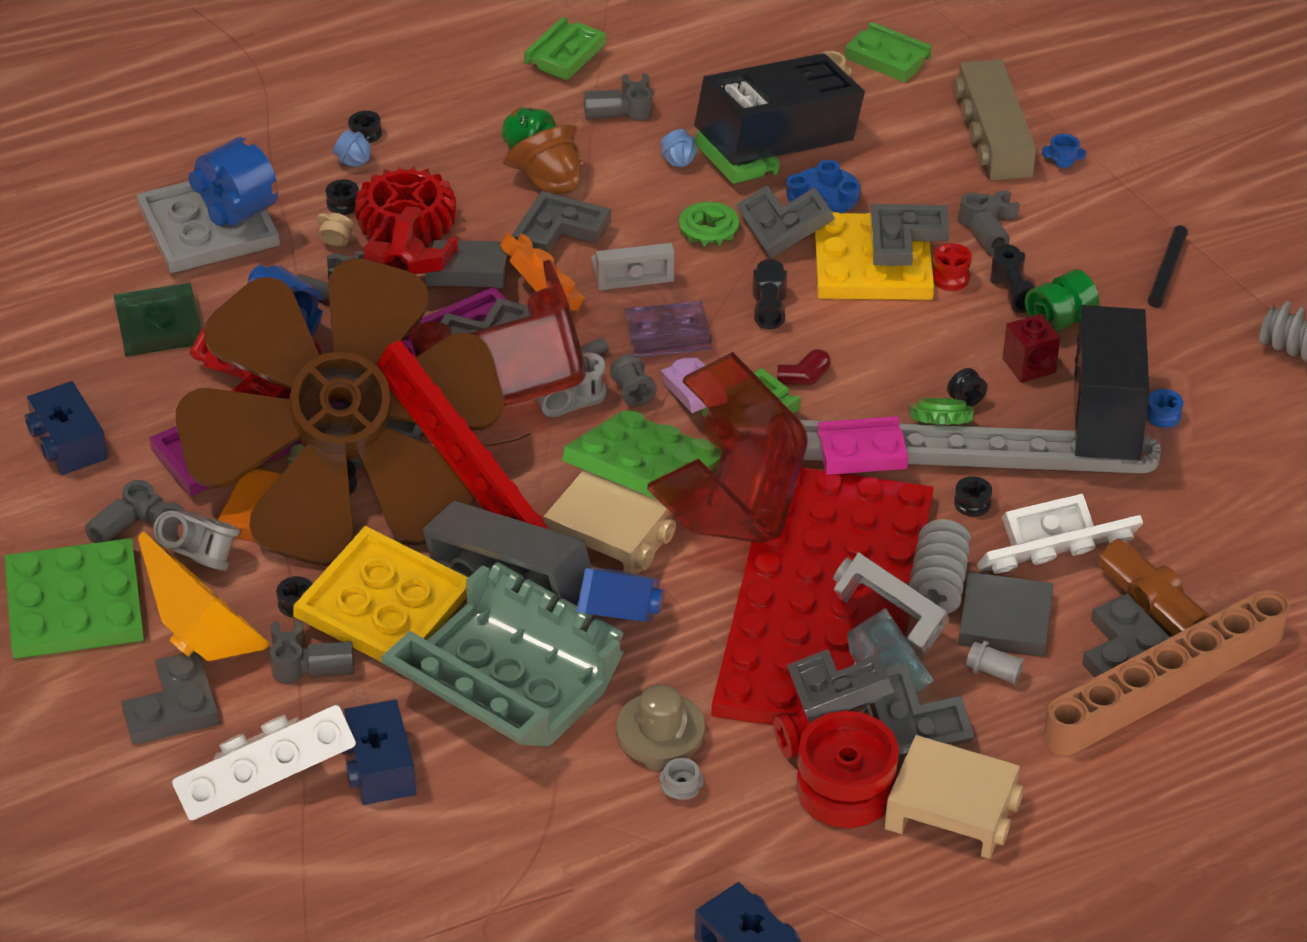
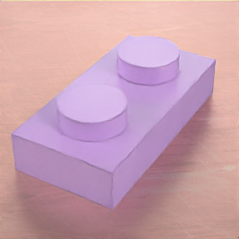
(673, 379)

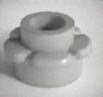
(681, 779)

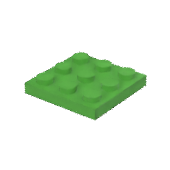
(637, 451)
(73, 598)

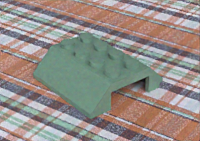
(514, 657)

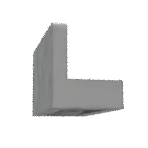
(633, 266)

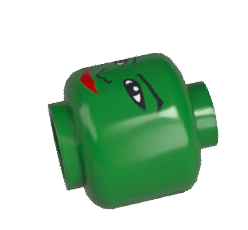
(524, 123)

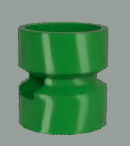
(1062, 299)

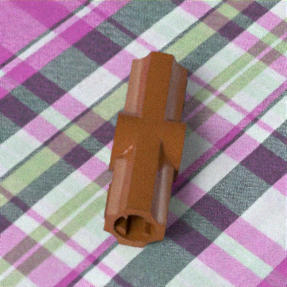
(1152, 588)

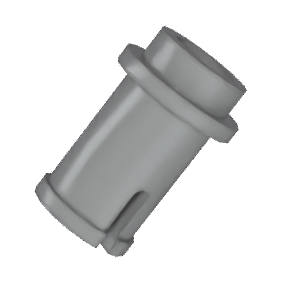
(994, 662)

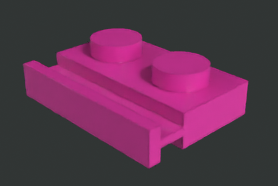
(862, 445)

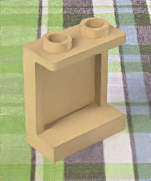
(612, 520)
(955, 792)

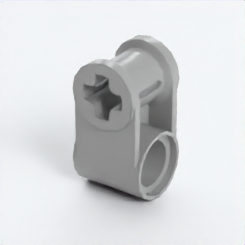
(581, 395)
(202, 540)

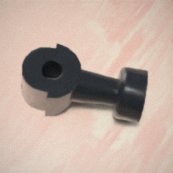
(1008, 269)
(769, 291)

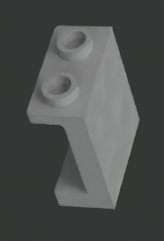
(930, 616)

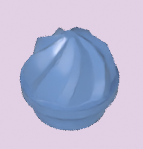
(678, 148)
(352, 149)

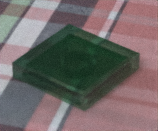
(157, 319)

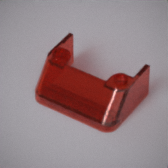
(530, 353)
(758, 461)

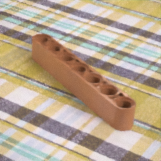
(1165, 672)

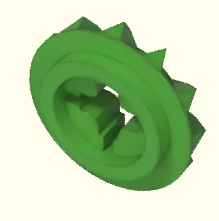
(720, 217)
(941, 411)

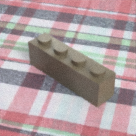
(995, 120)

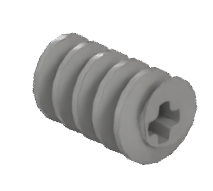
(1285, 330)
(941, 563)

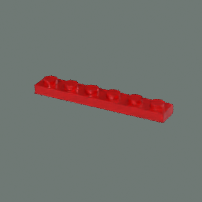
(453, 436)

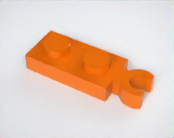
(530, 265)

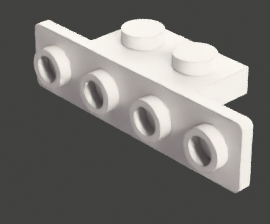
(1051, 529)
(263, 759)

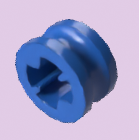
(1164, 408)

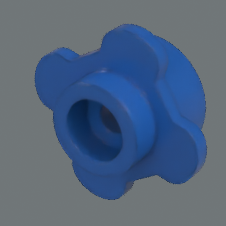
(1064, 150)

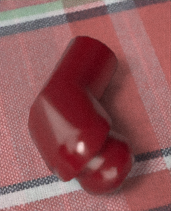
(808, 371)

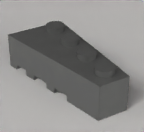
(472, 537)

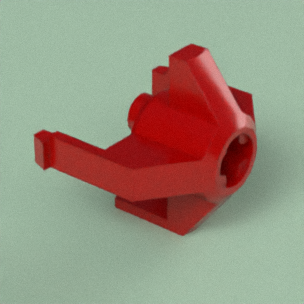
(407, 250)

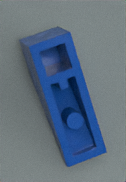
(620, 595)

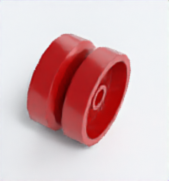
(846, 768)

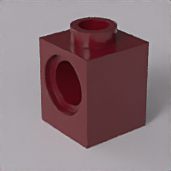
(1031, 348)

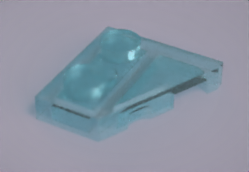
(884, 638)

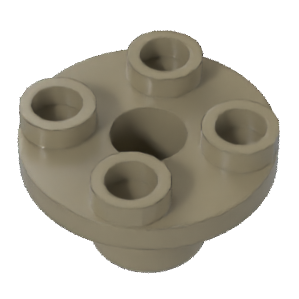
(660, 727)

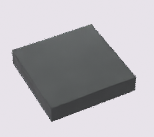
(472, 266)
(1006, 613)

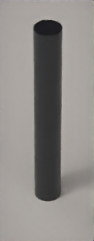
(1167, 266)

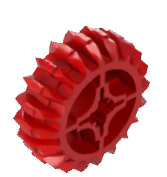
(387, 196)

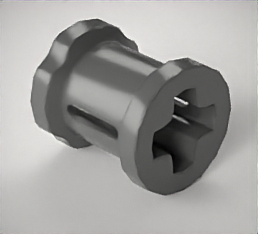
(633, 380)

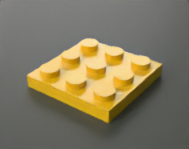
(848, 270)
(380, 594)

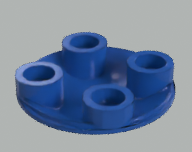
(835, 185)

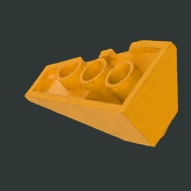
(193, 610)

